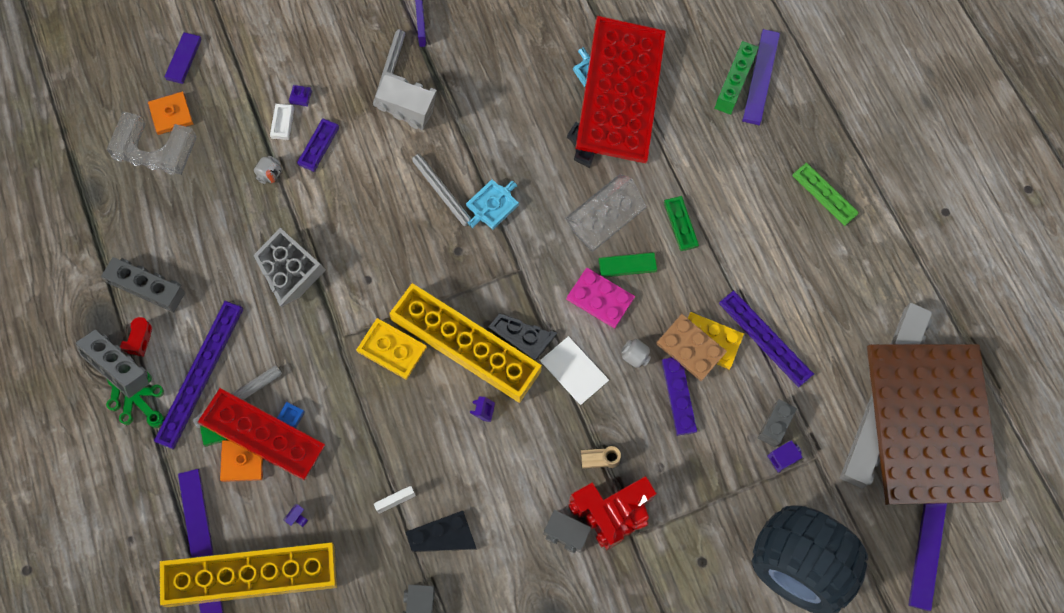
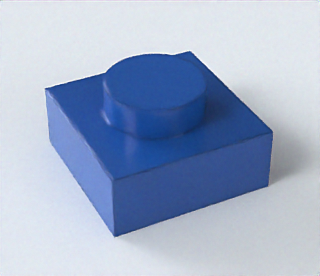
(291, 414)

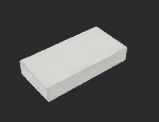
(282, 121)
(394, 499)

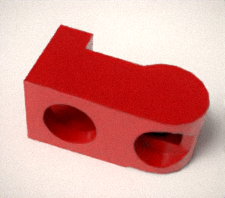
(138, 337)

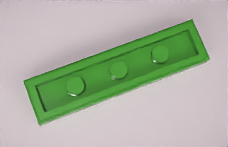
(825, 194)

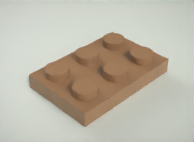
(691, 347)

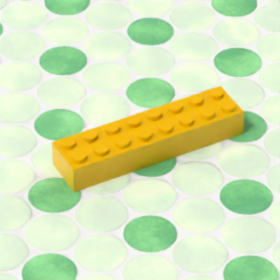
(465, 342)
(247, 574)

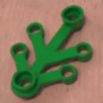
(128, 404)

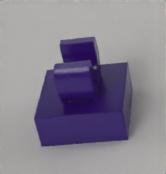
(300, 95)
(484, 408)
(294, 516)

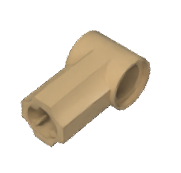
(597, 458)

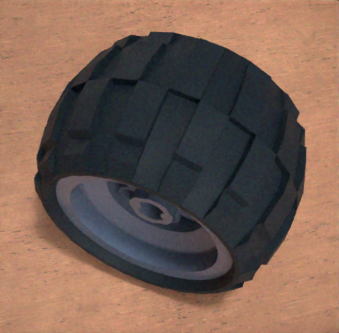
(810, 559)

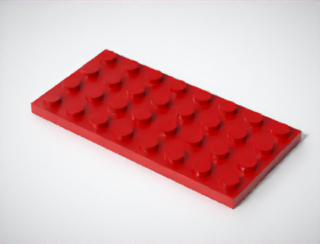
(621, 90)

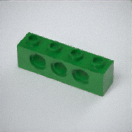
(736, 77)

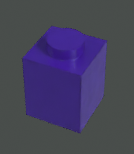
(785, 456)

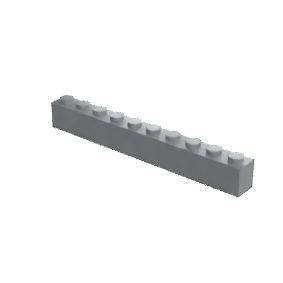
(865, 449)

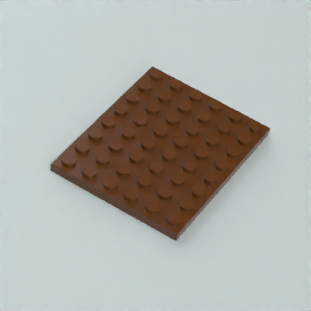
(933, 424)

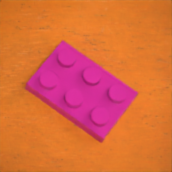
(600, 297)

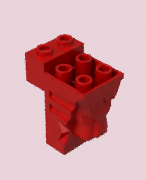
(615, 515)

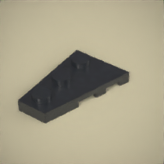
(523, 337)
(442, 535)

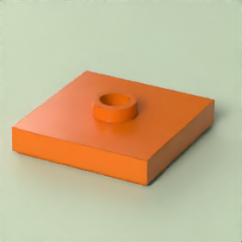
(170, 111)
(239, 464)

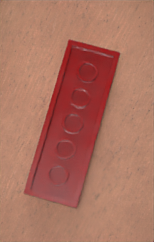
(261, 434)

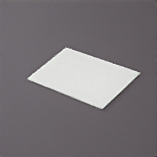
(574, 370)

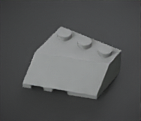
(405, 100)
(287, 267)

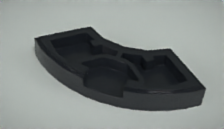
(582, 157)

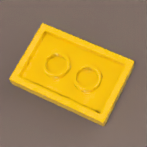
(723, 335)
(391, 348)

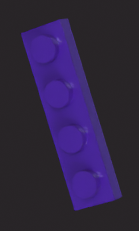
(679, 397)

